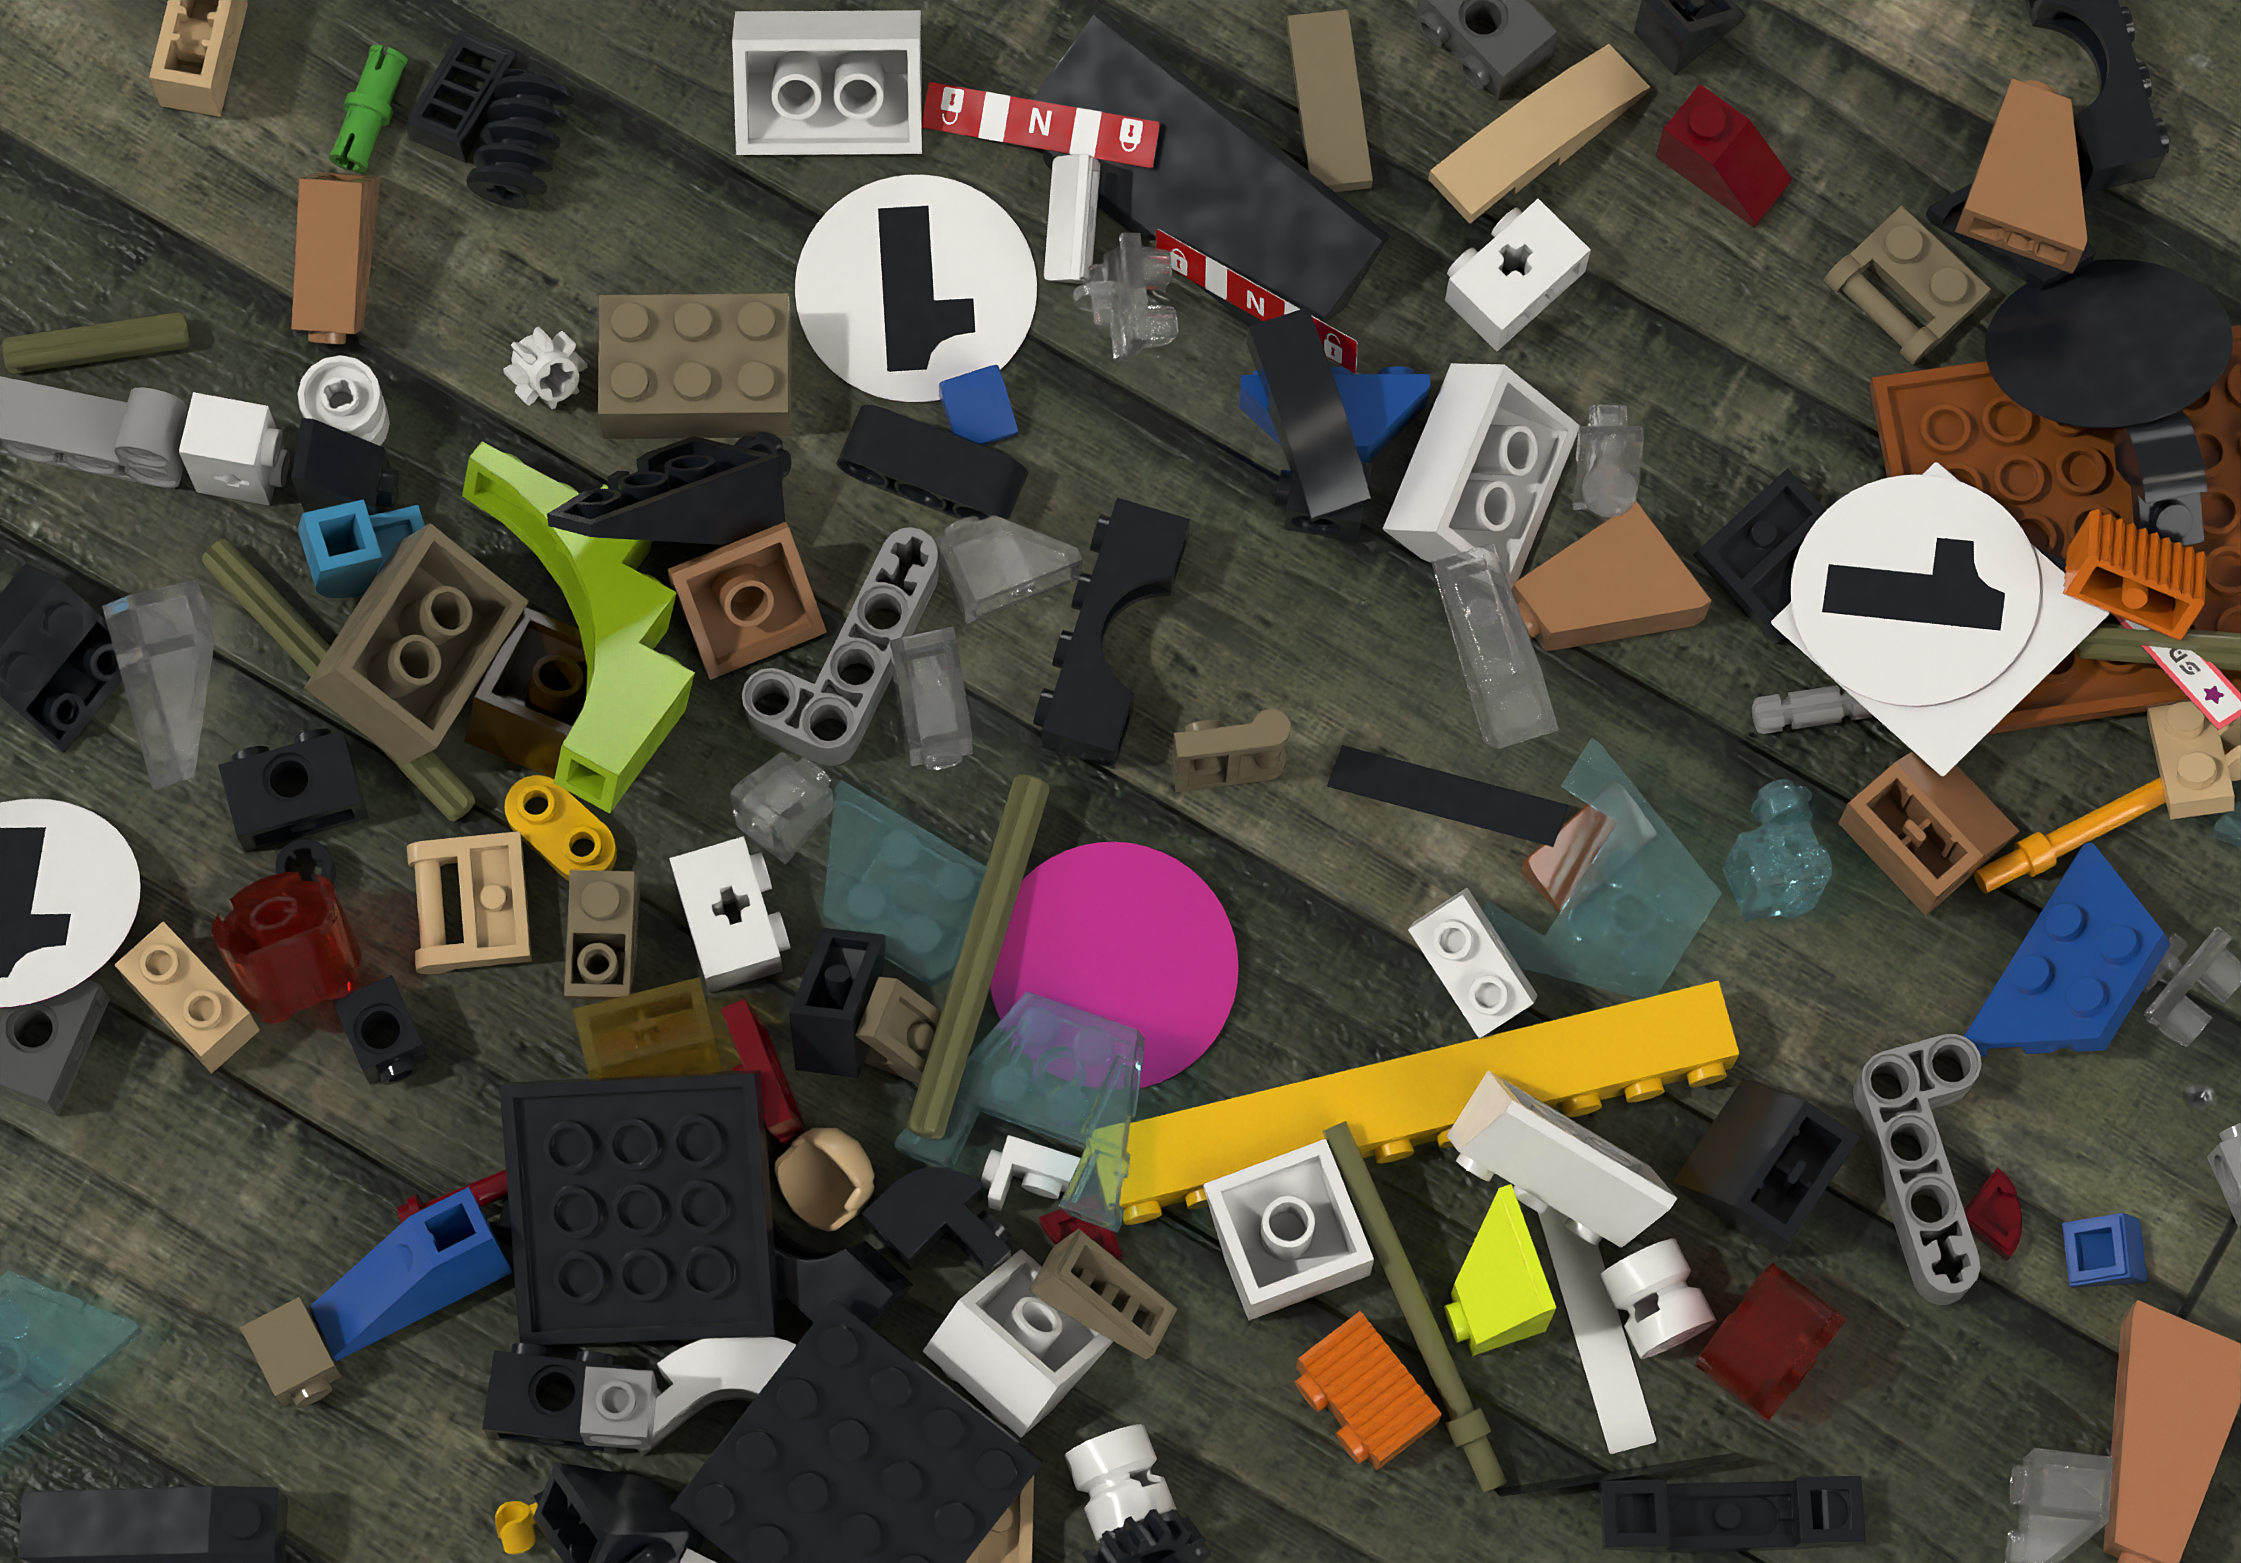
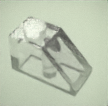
(1002, 564)
(782, 804)

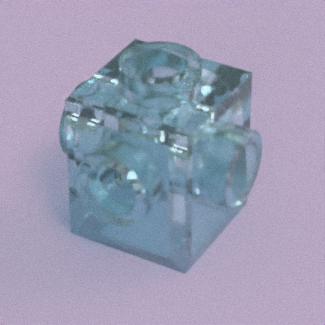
(1777, 870)

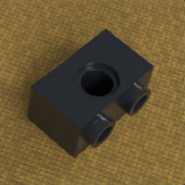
(328, 801)
(515, 1391)

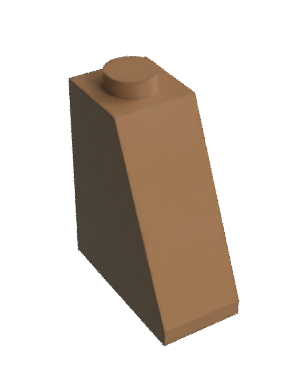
(2030, 180)
(333, 254)
(1610, 587)

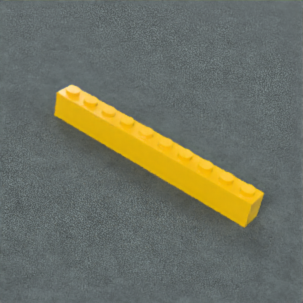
(1420, 1096)

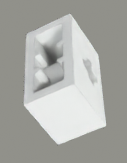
(1503, 304)
(233, 449)
(724, 876)
(1473, 963)

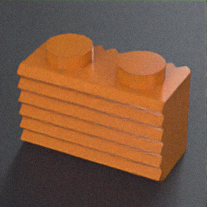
(2135, 575)
(1366, 1392)

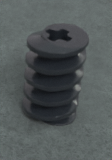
(516, 136)

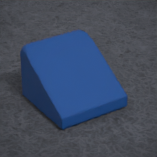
(978, 406)
(2104, 1251)

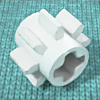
(545, 368)

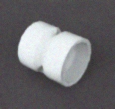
(356, 410)
(1660, 1275)
(1118, 1478)

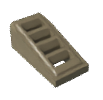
(1076, 1299)

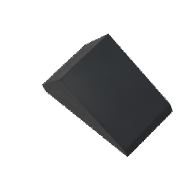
(1684, 28)

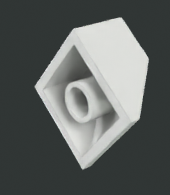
(1288, 1229)
(1014, 1346)

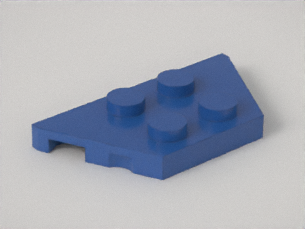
(2075, 966)

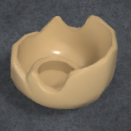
(825, 1177)

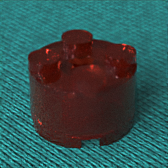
(287, 945)
(1770, 1341)

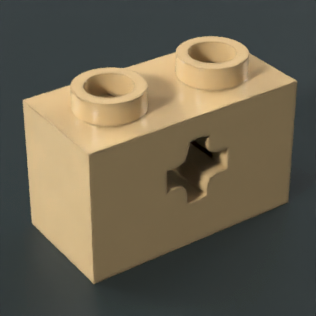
(197, 54)
(187, 997)

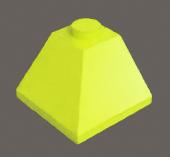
(1501, 1284)

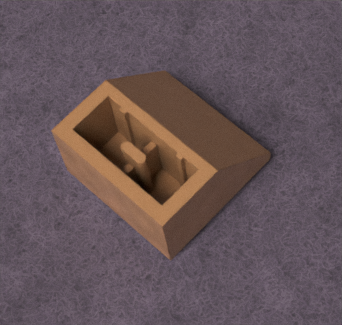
(1926, 828)

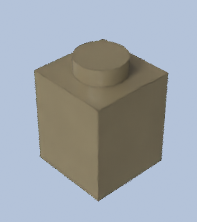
(292, 1354)

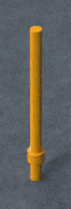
(2040, 851)

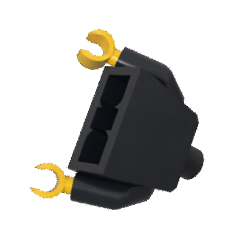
(598, 1519)

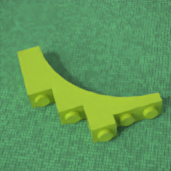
(621, 618)

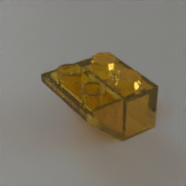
(649, 1033)

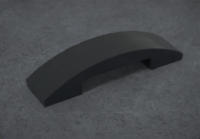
(1732, 1515)

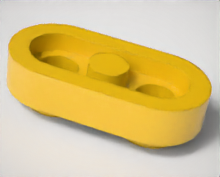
(559, 827)

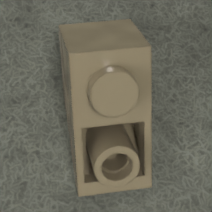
(601, 934)

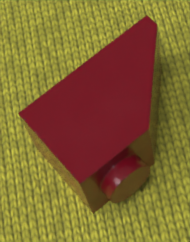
(1723, 156)

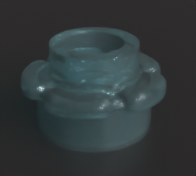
(1782, 803)

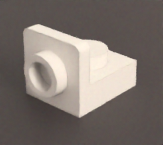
(1040, 1167)

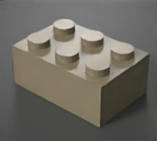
(694, 365)
(416, 644)

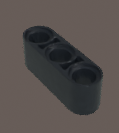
(930, 466)

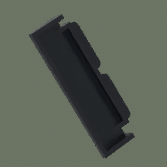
(1214, 178)

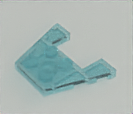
(1632, 904)
(1058, 1077)

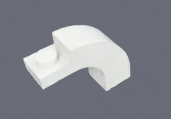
(713, 1373)

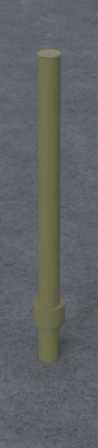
(1466, 1424)

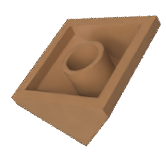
(746, 600)

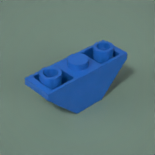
(1374, 404)

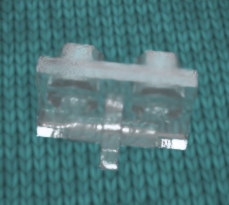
(1120, 297)
(1607, 462)
(2209, 966)

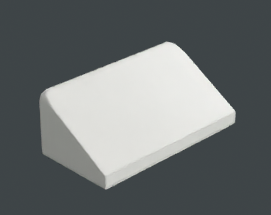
(1072, 218)

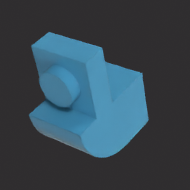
(350, 546)

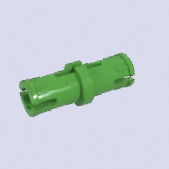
(368, 108)

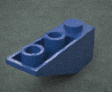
(412, 1274)

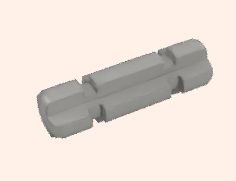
(1805, 709)

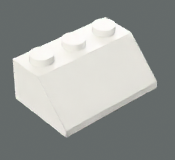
(827, 82)
(1482, 468)
(1557, 1164)

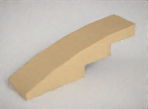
(1538, 132)

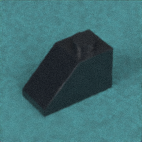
(341, 469)
(834, 1001)

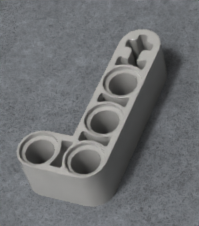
(95, 433)
(855, 644)
(1929, 1174)

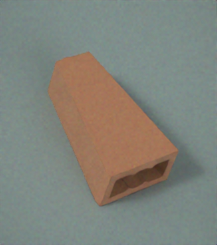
(2169, 1428)

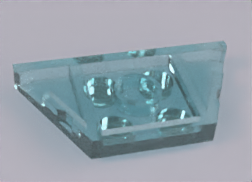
(899, 884)
(49, 1349)

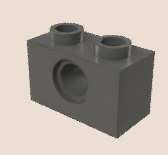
(1491, 60)
(47, 1072)

